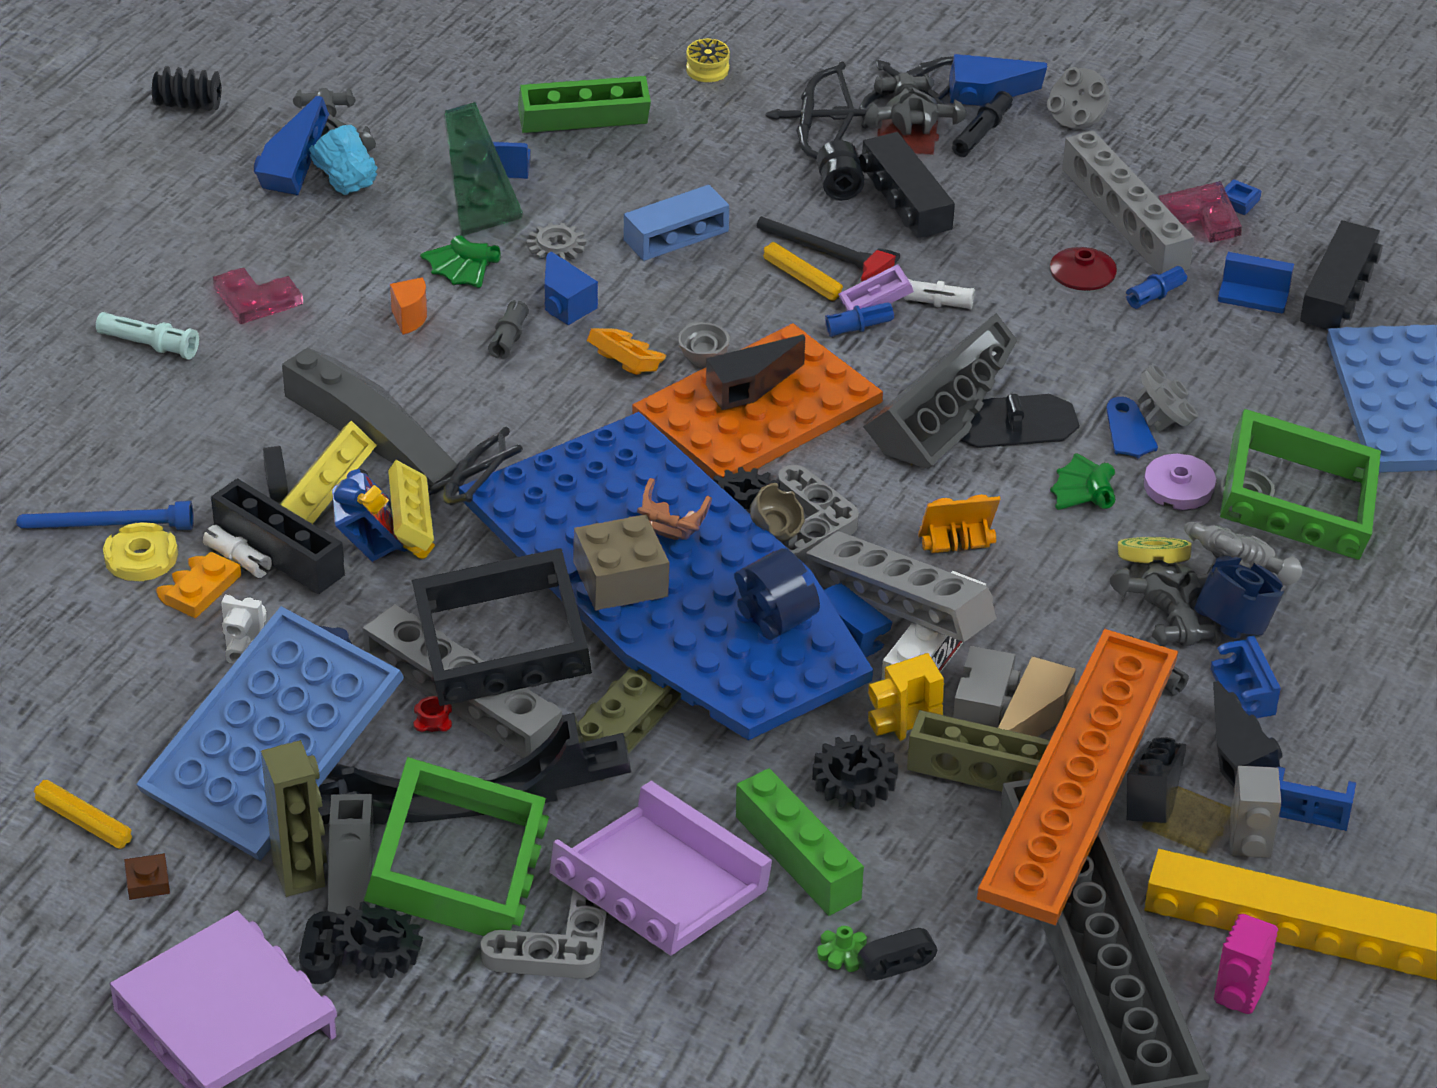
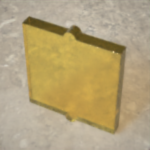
(1193, 822)

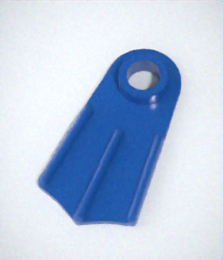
(1128, 428)

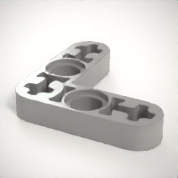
(825, 517)
(571, 945)

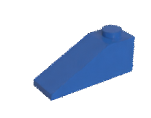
(979, 78)
(287, 153)

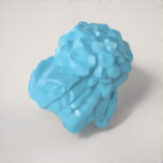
(344, 159)

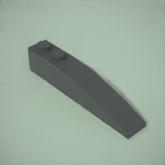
(344, 395)
(944, 399)

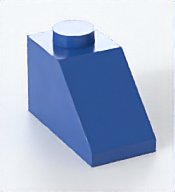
(568, 290)

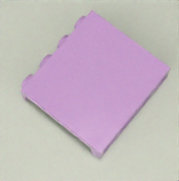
(664, 870)
(220, 1004)

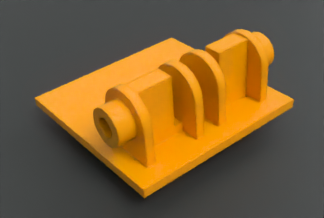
(961, 517)

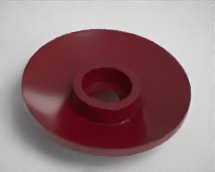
(1083, 268)

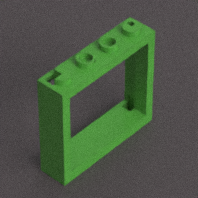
(1309, 449)
(439, 902)

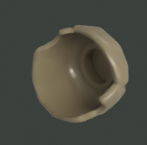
(777, 512)

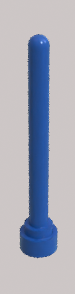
(177, 516)

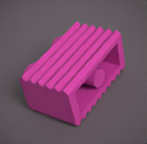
(1245, 963)

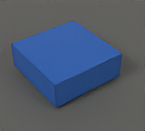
(1242, 196)

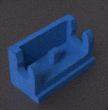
(860, 618)
(1248, 677)
(1315, 804)

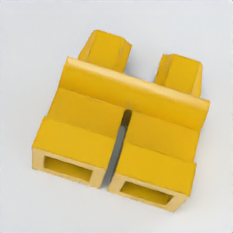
(904, 691)

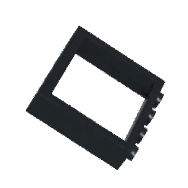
(491, 583)

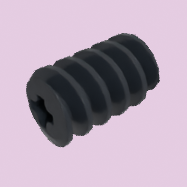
(187, 89)

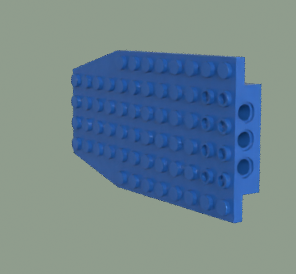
(696, 633)

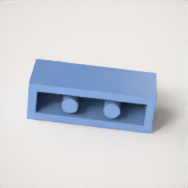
(676, 222)

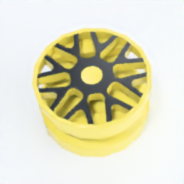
(707, 62)

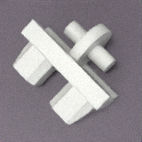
(241, 624)

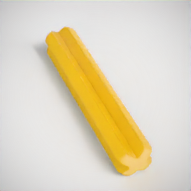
(802, 271)
(83, 814)

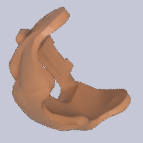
(668, 525)

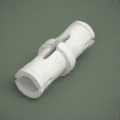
(958, 296)
(237, 551)

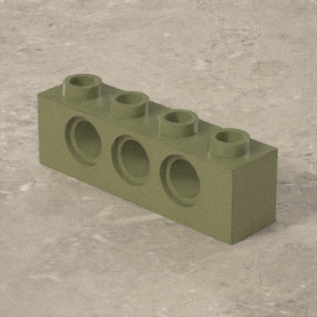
(972, 751)

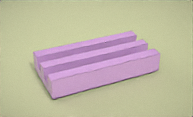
(879, 289)

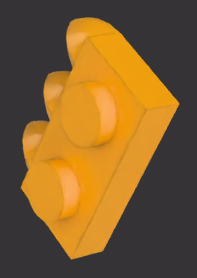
(619, 346)
(201, 585)

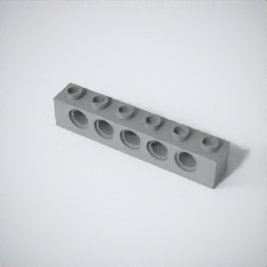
(1127, 202)
(903, 585)
(511, 718)

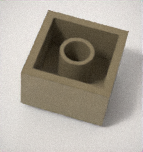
(621, 562)

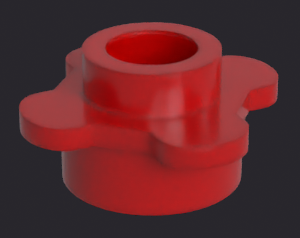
(432, 716)

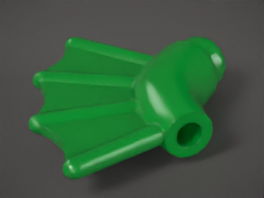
(462, 260)
(1084, 482)

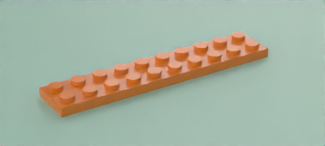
(1077, 778)

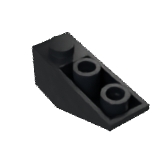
(750, 373)
(1240, 737)
(1154, 780)

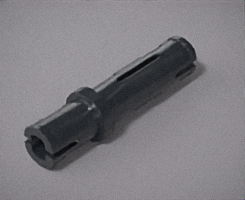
(988, 117)

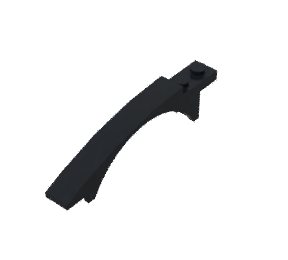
(556, 764)

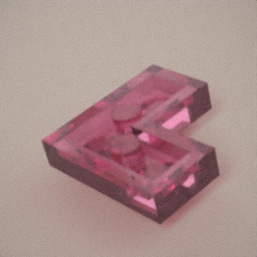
(1209, 205)
(254, 301)

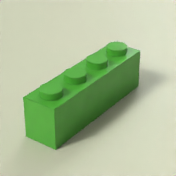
(584, 104)
(799, 841)

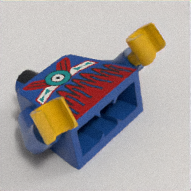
(366, 517)

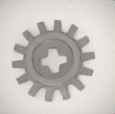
(570, 246)

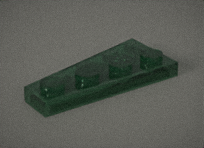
(479, 179)

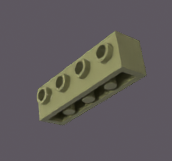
(628, 707)
(294, 817)

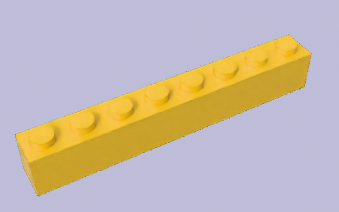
(1303, 912)

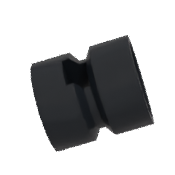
(840, 170)

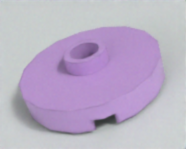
(1179, 481)

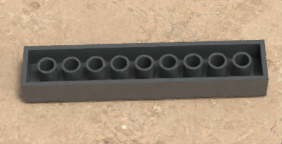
(1117, 976)

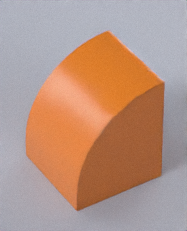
(409, 304)

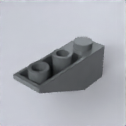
(350, 850)

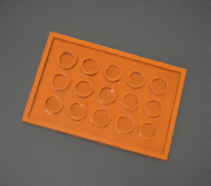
(751, 435)

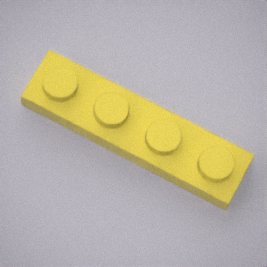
(341, 456)
(410, 506)

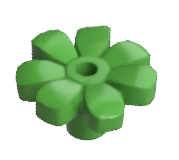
(841, 948)

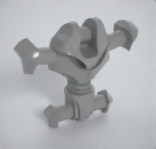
(1251, 550)

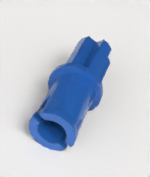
(1155, 287)
(858, 318)

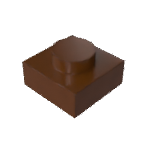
(147, 876)

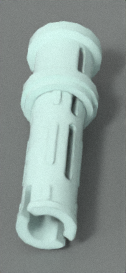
(160, 337)

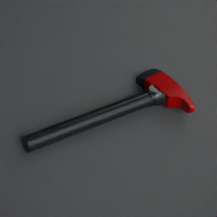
(870, 263)

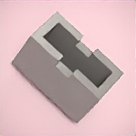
(987, 685)
(1254, 811)

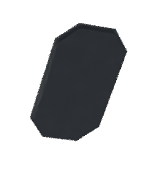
(1022, 421)

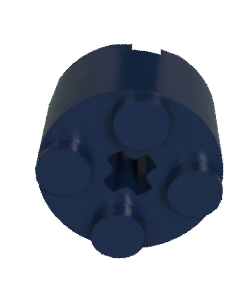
(776, 593)
(1239, 597)

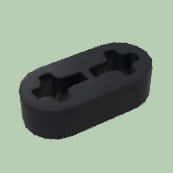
(275, 473)
(313, 947)
(897, 954)

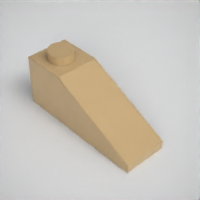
(1039, 698)

